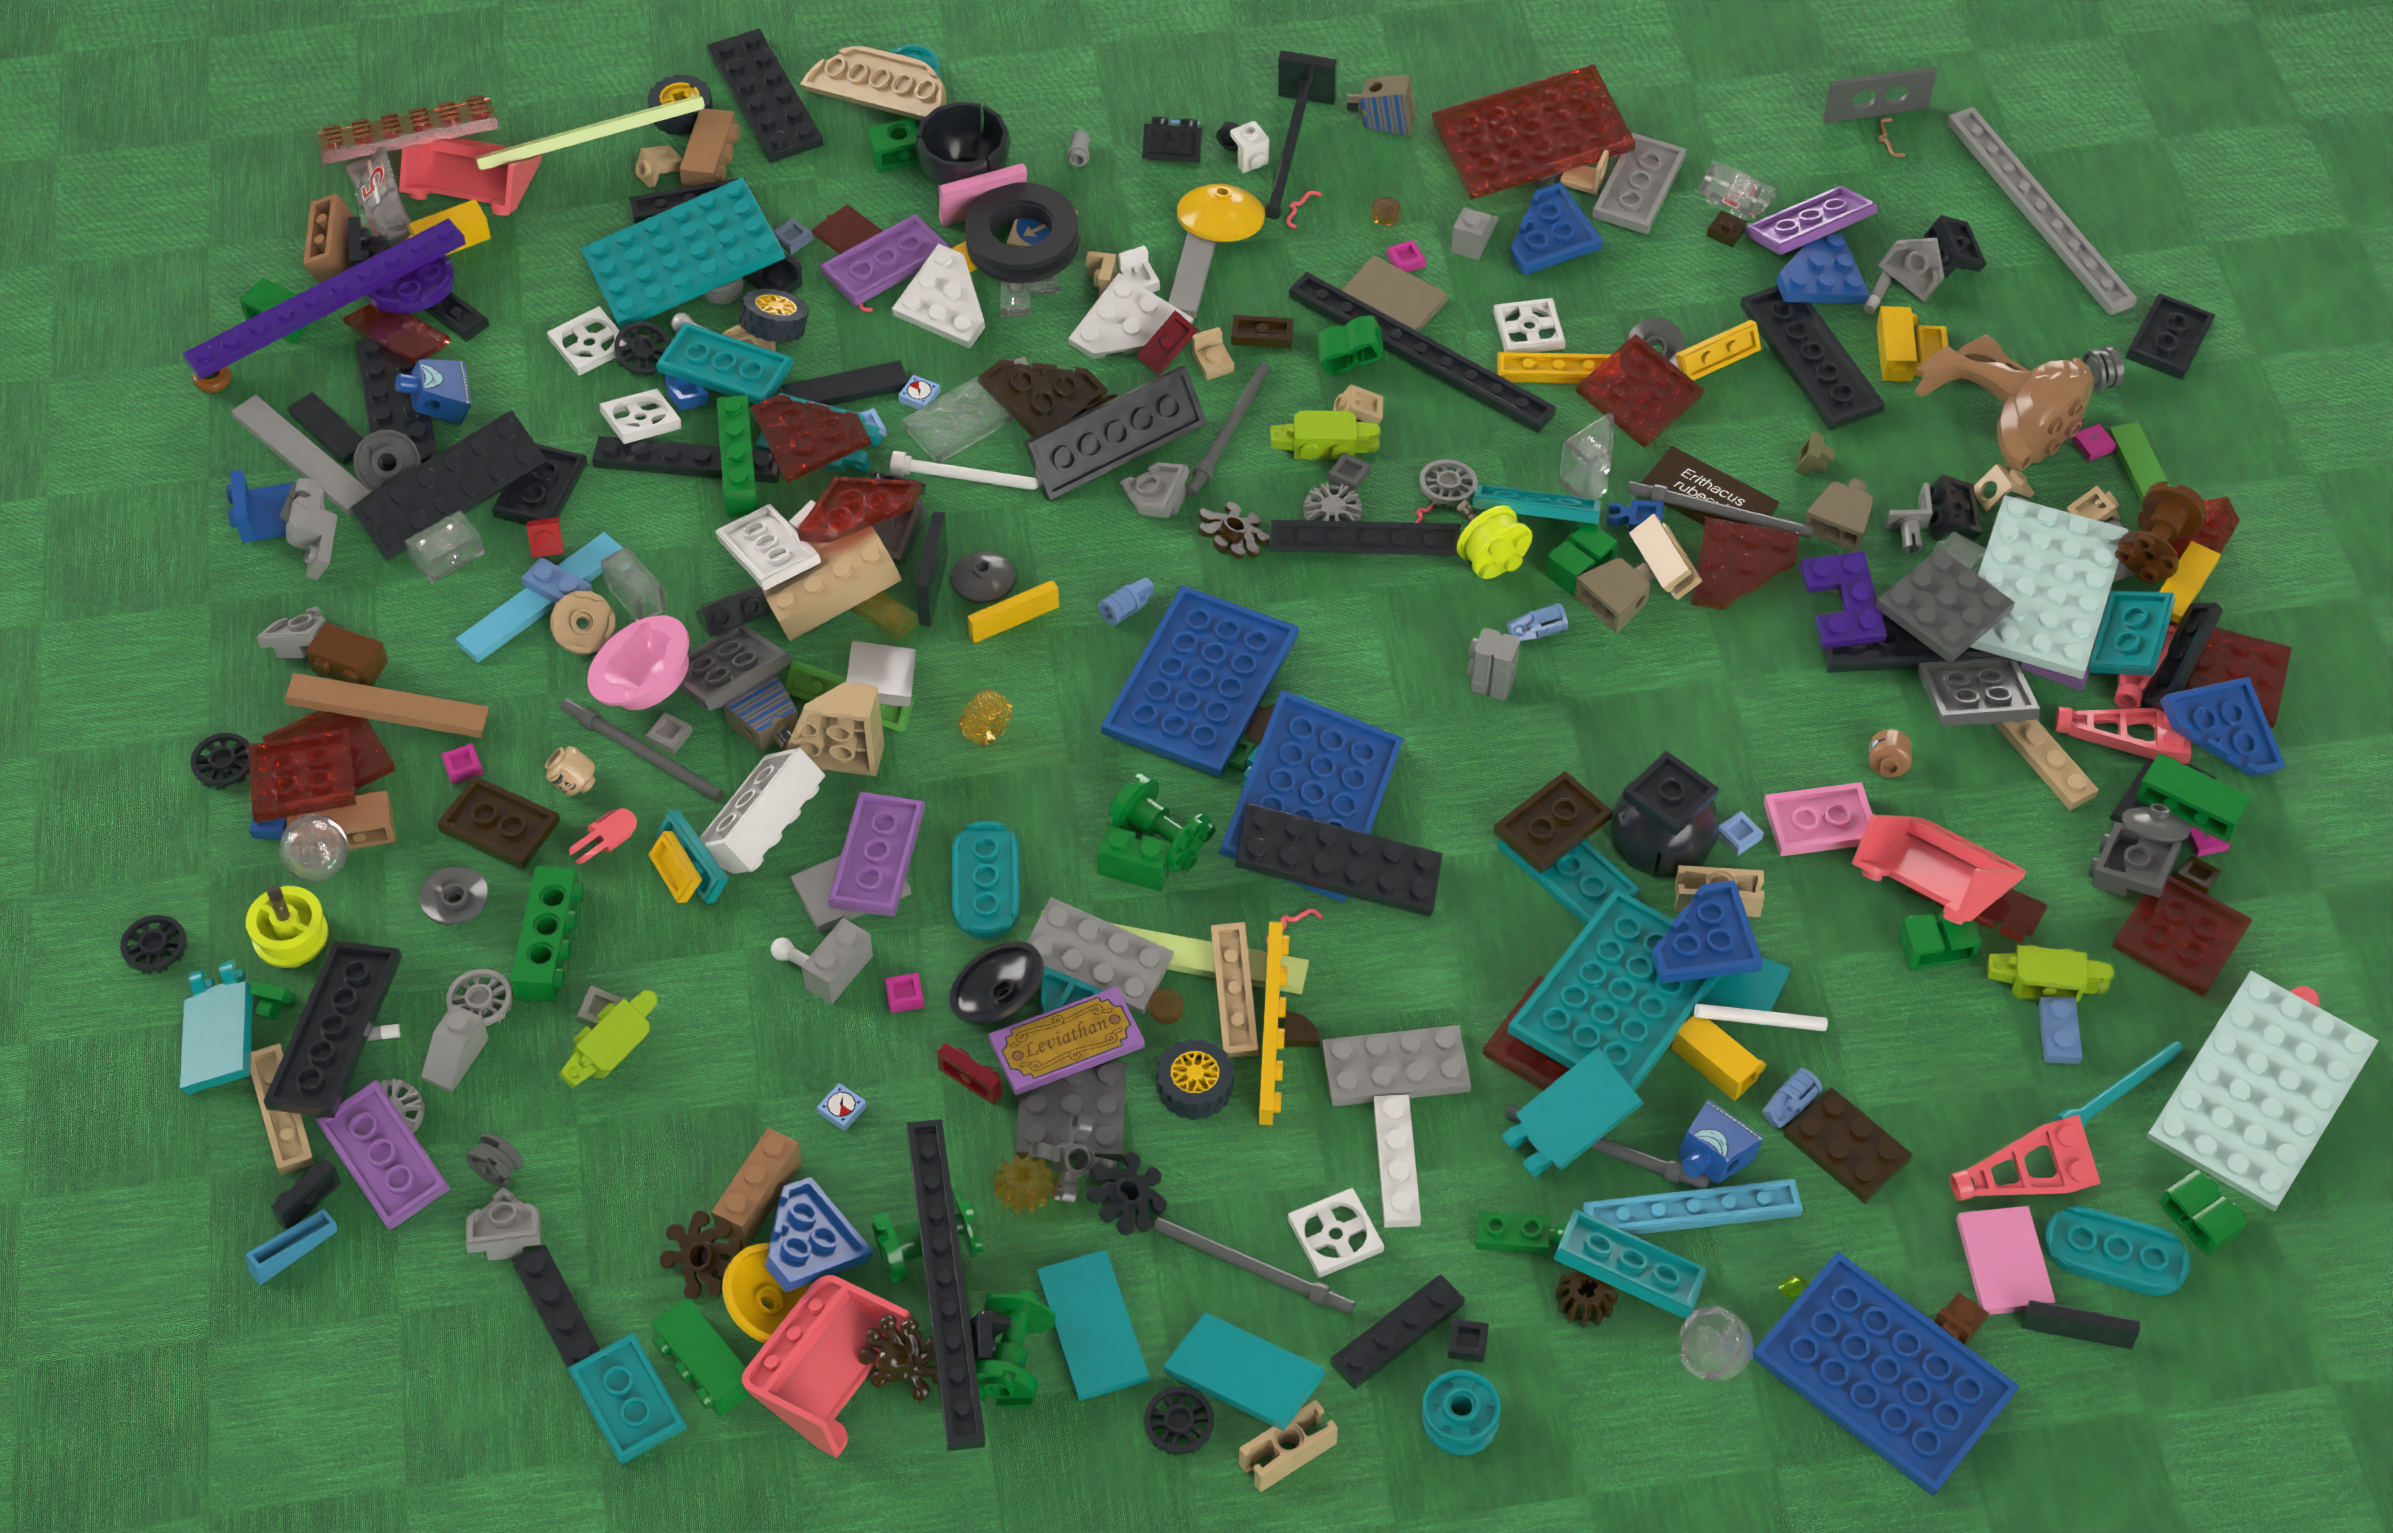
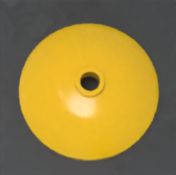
(1220, 213)
(748, 1286)

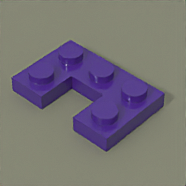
(1851, 576)

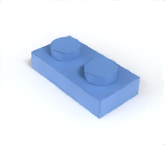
(552, 581)
(2060, 1030)

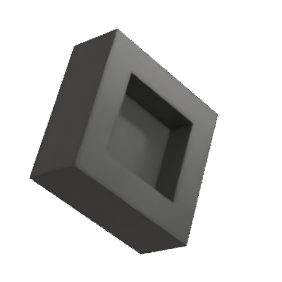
(1349, 472)

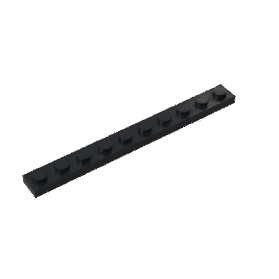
(1427, 354)
(945, 1286)

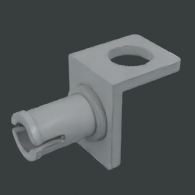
(1912, 521)

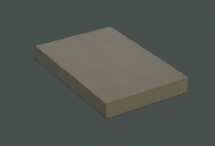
(1396, 293)

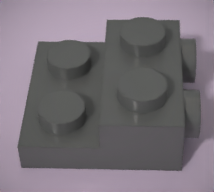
(899, 531)
(2133, 863)

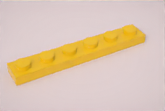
(1273, 1036)

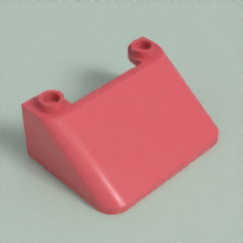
(450, 170)
(1935, 864)
(813, 1361)

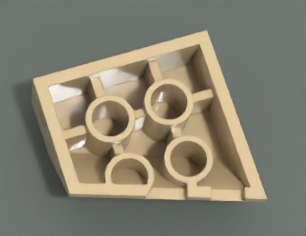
(842, 730)

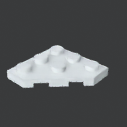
(943, 299)
(1121, 320)

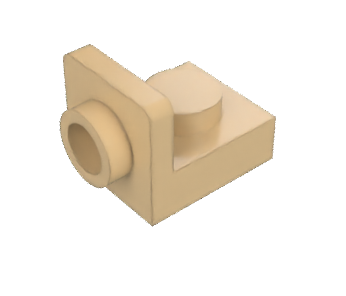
(655, 161)
(1103, 269)
(1211, 354)
(1362, 403)
(2096, 505)

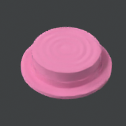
(640, 664)

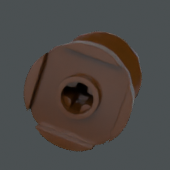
(2170, 514)

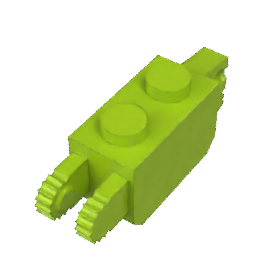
(1325, 435)
(2049, 973)
(610, 1040)

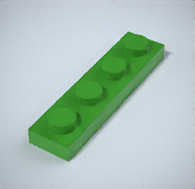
(811, 682)

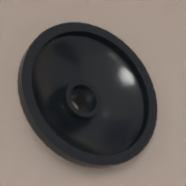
(997, 983)

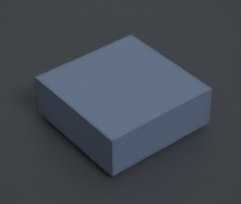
(793, 236)

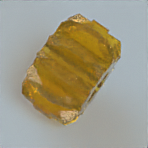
(985, 717)
(1033, 1173)

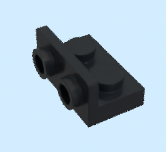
(1172, 140)
(360, 243)
(1956, 245)
(781, 275)
(1954, 508)
(733, 610)
(984, 1330)

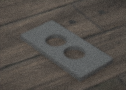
(1842, 92)

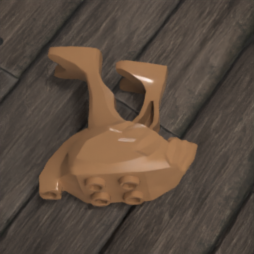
(2039, 404)

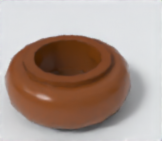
(215, 384)

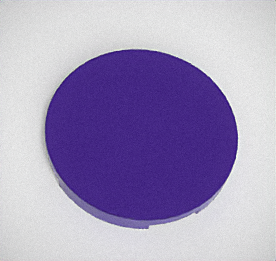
(416, 289)

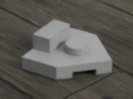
(1915, 265)
(1158, 490)
(294, 636)
(503, 1227)

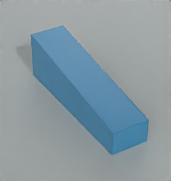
(289, 1246)

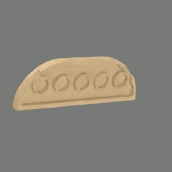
(878, 81)

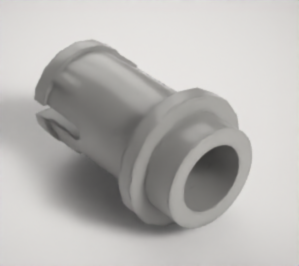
(1078, 152)

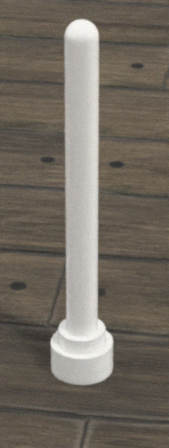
(904, 464)

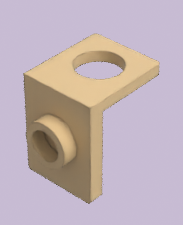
(1586, 177)
(2006, 481)

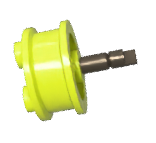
(1493, 540)
(287, 926)

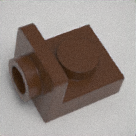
(1961, 1318)

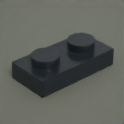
(306, 1194)

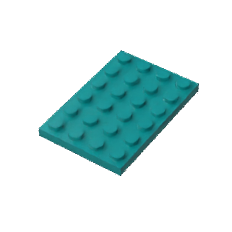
(682, 253)
(1611, 994)

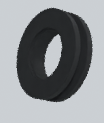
(1021, 263)

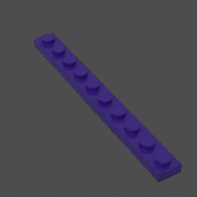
(323, 299)

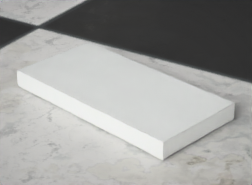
(767, 547)

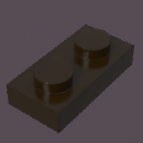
(1262, 331)

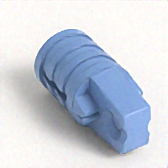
(1126, 601)
(1531, 624)
(1792, 1098)

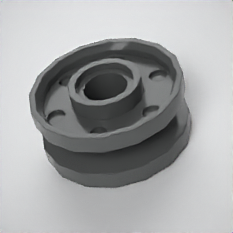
(376, 446)

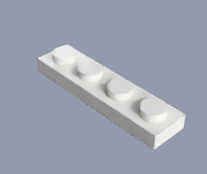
(1396, 1161)

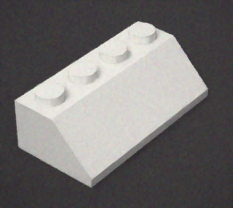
(762, 810)

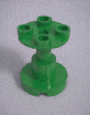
(1137, 808)
(903, 1241)
(1005, 1373)

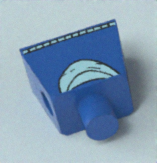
(438, 389)
(1718, 1144)

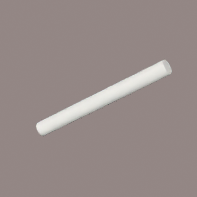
(1760, 1017)

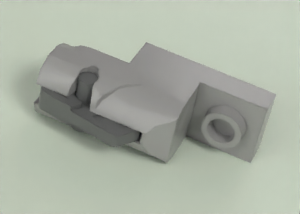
(309, 524)

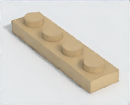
(2050, 762)
(1234, 990)
(284, 1129)

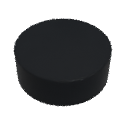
(1224, 138)

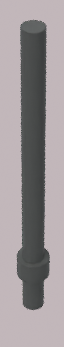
(1205, 467)
(1661, 494)
(592, 720)
(1671, 1170)
(1317, 1293)

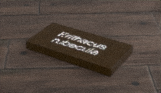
(1697, 479)

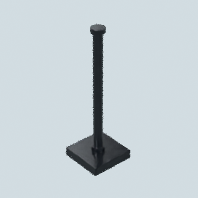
(1303, 79)

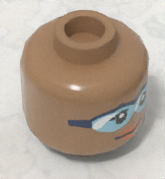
(1888, 751)

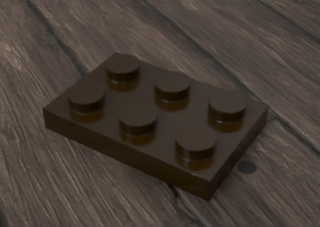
(498, 822)
(1552, 822)
(1847, 1145)

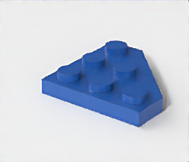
(1552, 231)
(1823, 274)
(2226, 723)
(1708, 938)
(811, 1237)

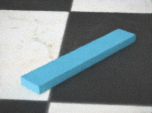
(529, 606)
(1699, 1207)

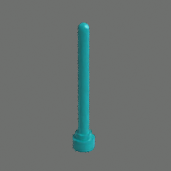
(2124, 1084)

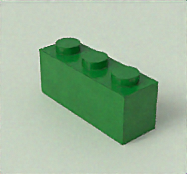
(2194, 797)
(700, 1357)

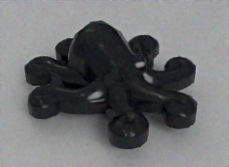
(1126, 1194)

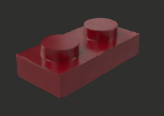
(1166, 343)
(961, 1068)

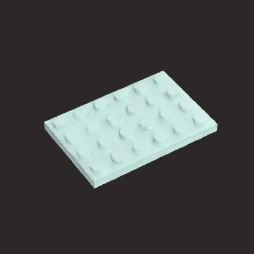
(2059, 578)
(2262, 1090)

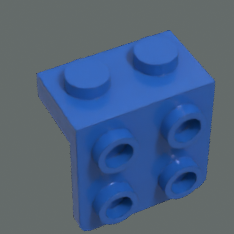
(256, 510)

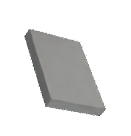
(885, 667)
(814, 891)

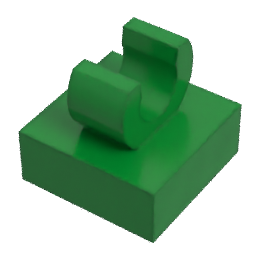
(271, 998)

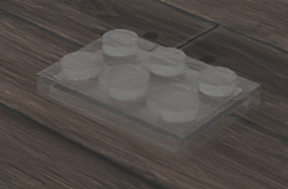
(956, 420)

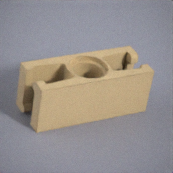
(1665, 557)
(1747, 881)
(1285, 1460)

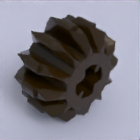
(1581, 1307)

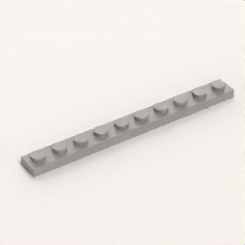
(2042, 211)

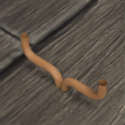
(1881, 138)

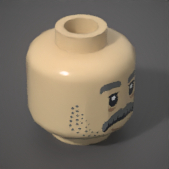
(570, 771)

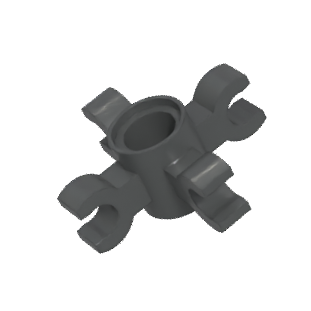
(1079, 1130)

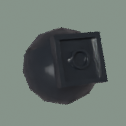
(956, 148)
(1666, 812)

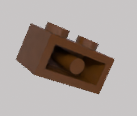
(346, 655)

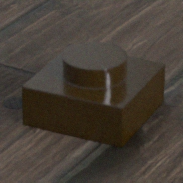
(1726, 228)
(2199, 874)

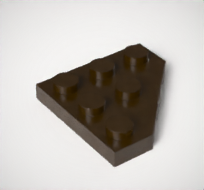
(1040, 393)

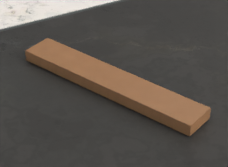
(387, 705)

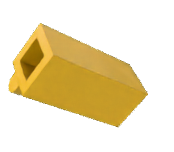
(466, 217)
(1897, 343)
(1717, 1056)

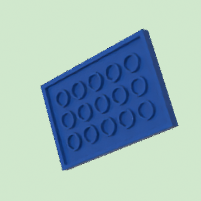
(1200, 681)
(1317, 769)
(1885, 1373)

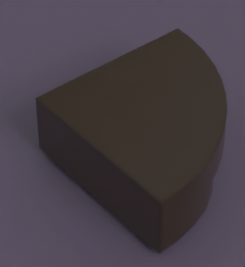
(1300, 1031)

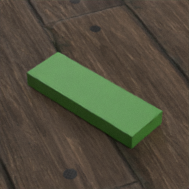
(2137, 457)

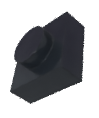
(1468, 1340)

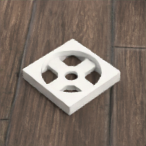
(577, 327)
(1533, 343)
(631, 429)
(1322, 1209)

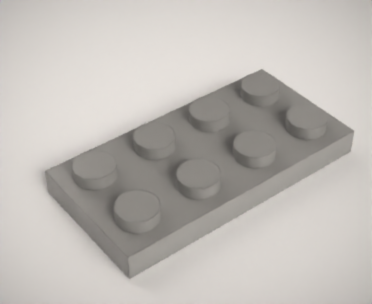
(1639, 184)
(1100, 953)
(1395, 1064)

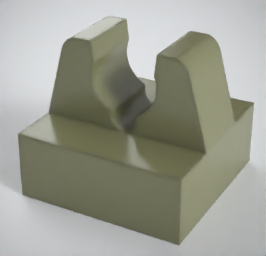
(1814, 455)

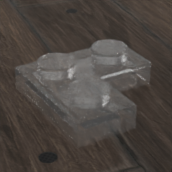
(1017, 296)

